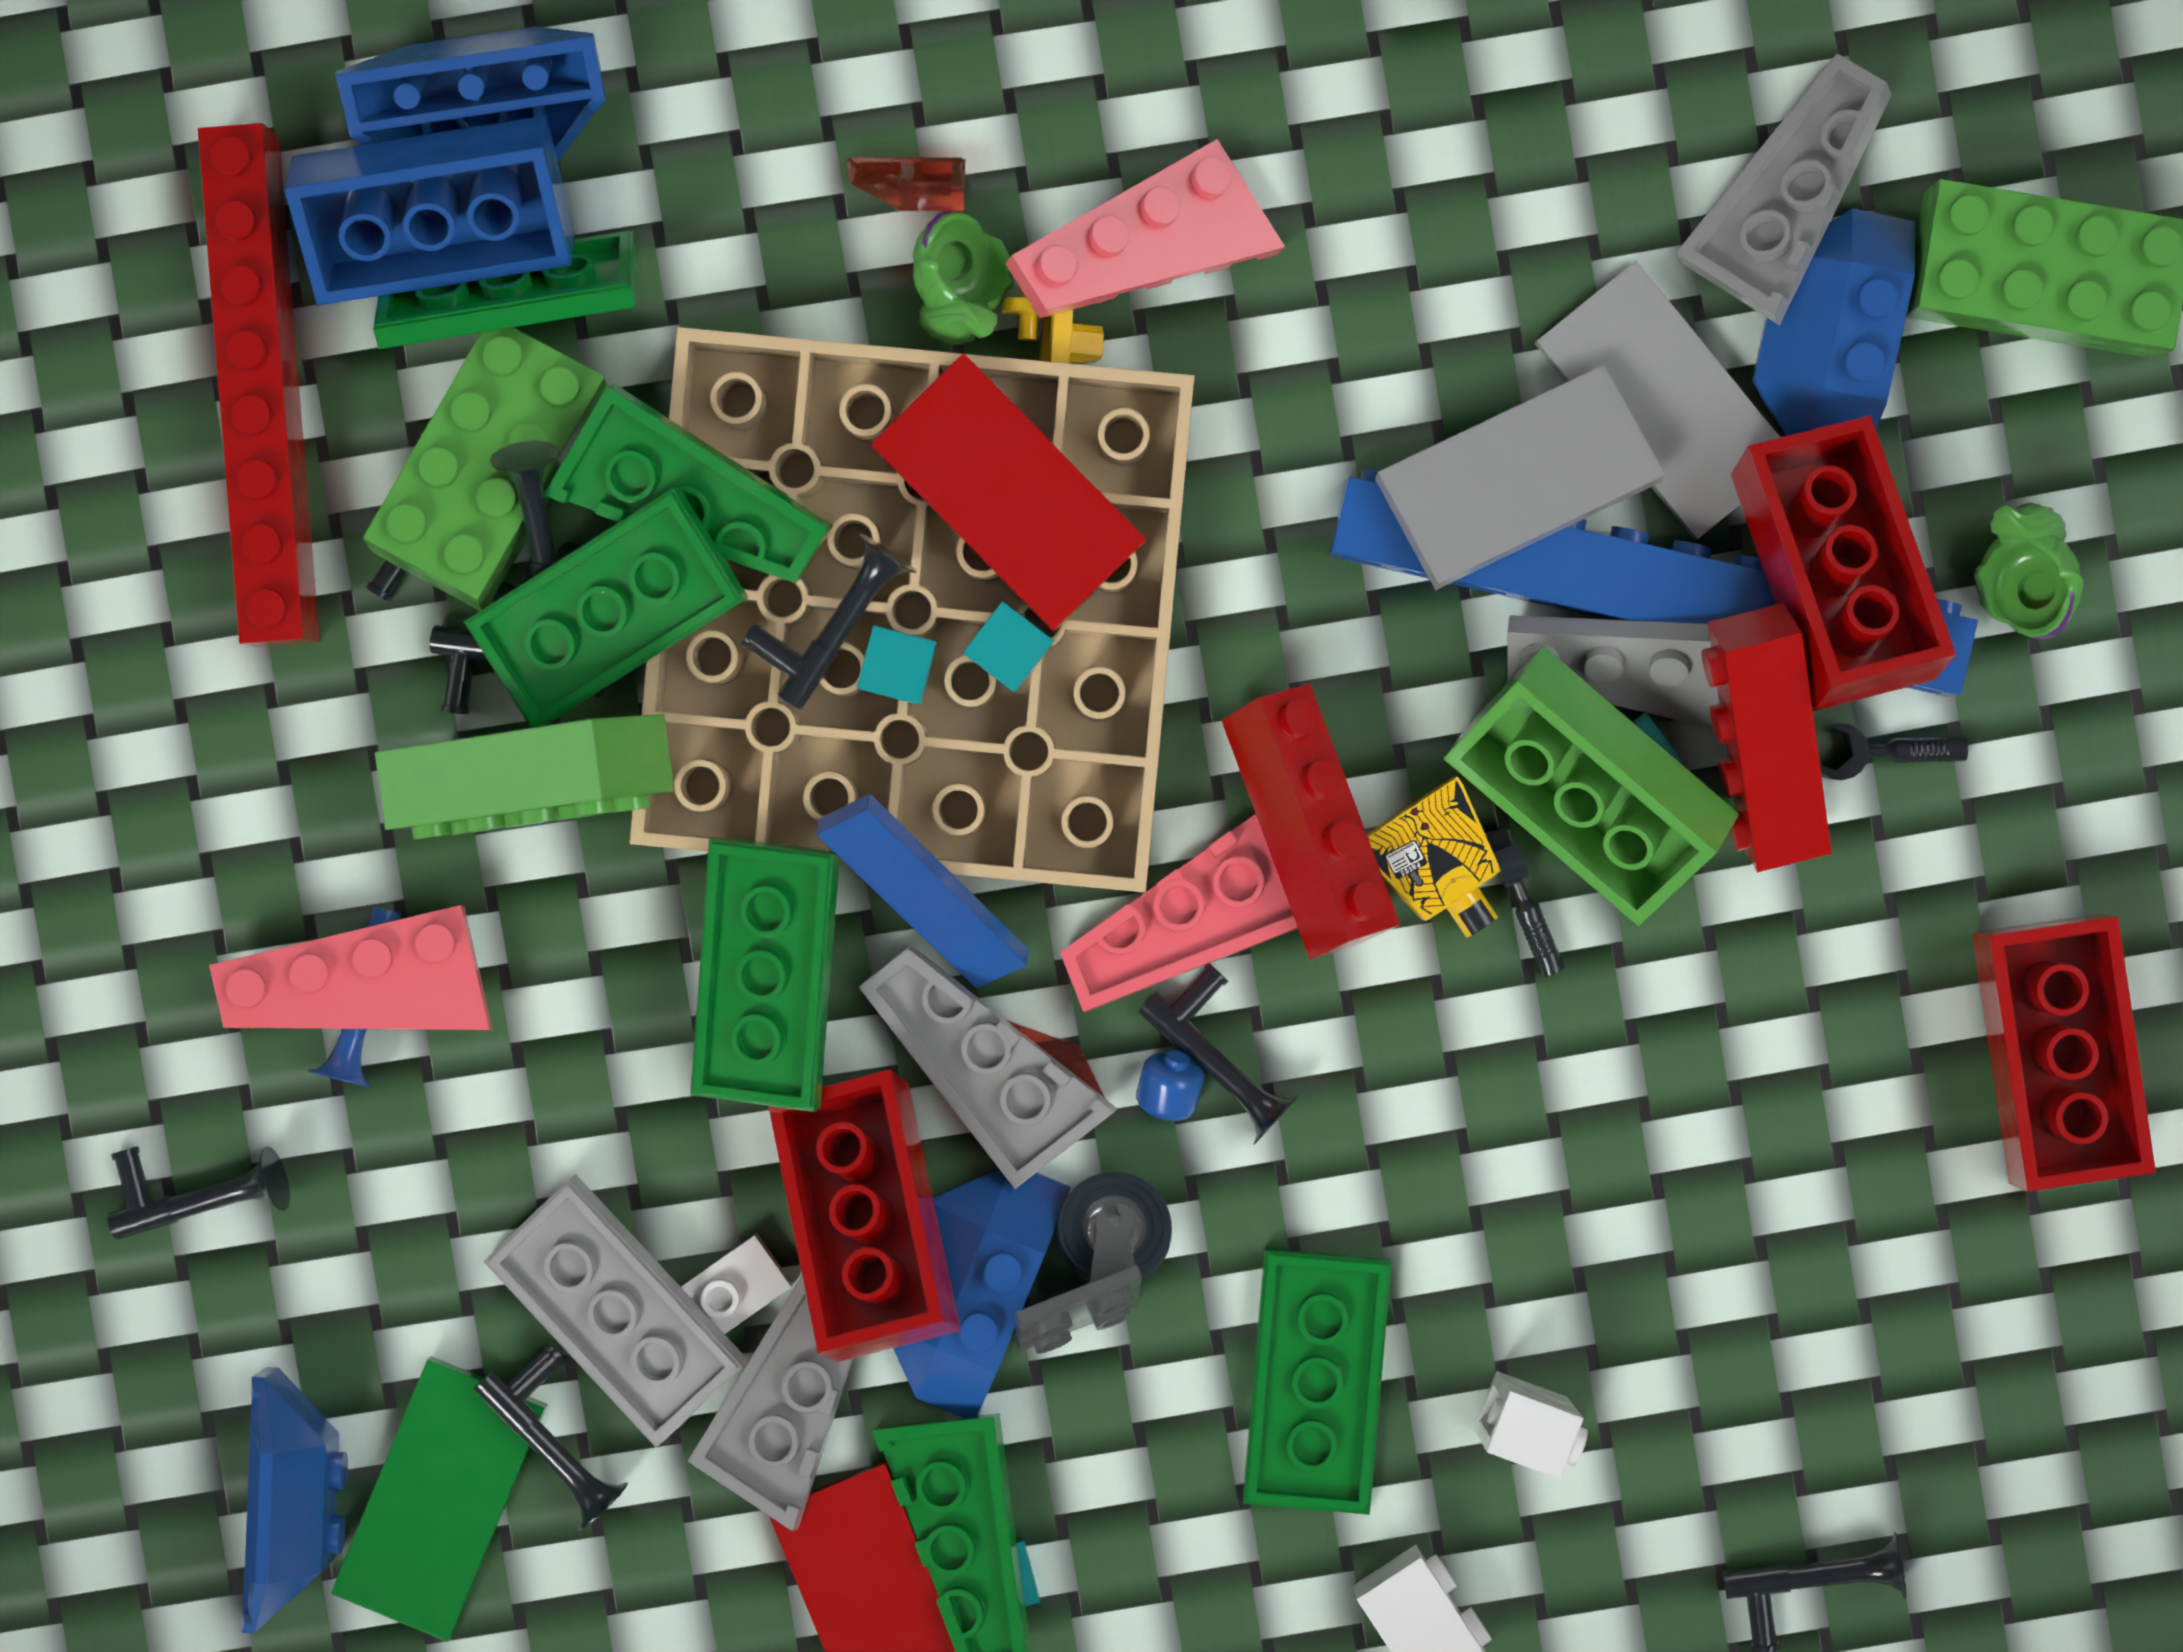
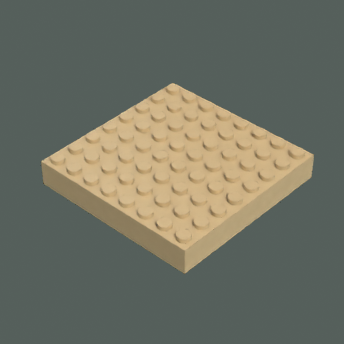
(982, 776)

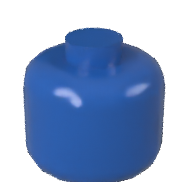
(1170, 1085)

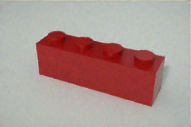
(1767, 736)
(1310, 821)

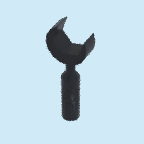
(1897, 750)
(1528, 910)

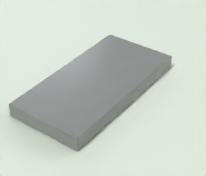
(1673, 387)
(1519, 477)
(616, 1311)

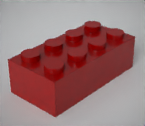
(1843, 561)
(2063, 1052)
(864, 1219)

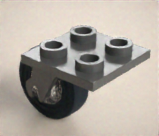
(1113, 1237)

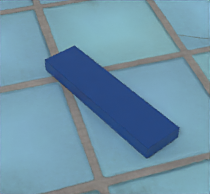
(922, 891)

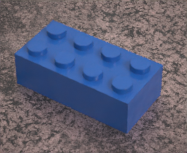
(430, 210)

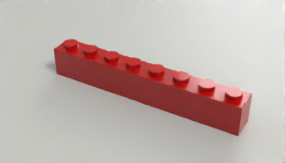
(258, 385)

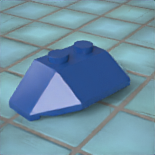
(476, 84)
(1842, 327)
(992, 1254)
(290, 1497)

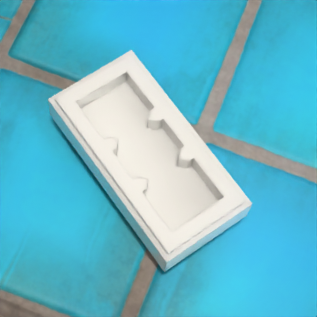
(738, 1284)

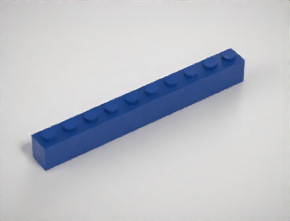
(1603, 574)

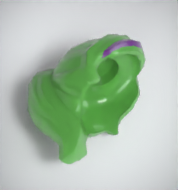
(959, 278)
(2029, 572)

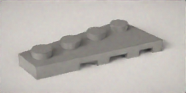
(1782, 201)
(1627, 662)
(990, 1073)
(776, 1418)

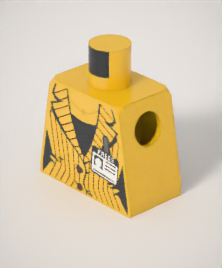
(1438, 857)

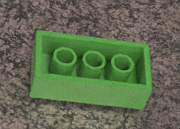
(2048, 269)
(449, 509)
(525, 776)
(1591, 786)

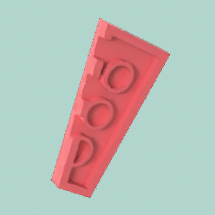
(1160, 230)
(1187, 920)
(376, 977)

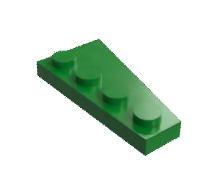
(637, 454)
(961, 1512)

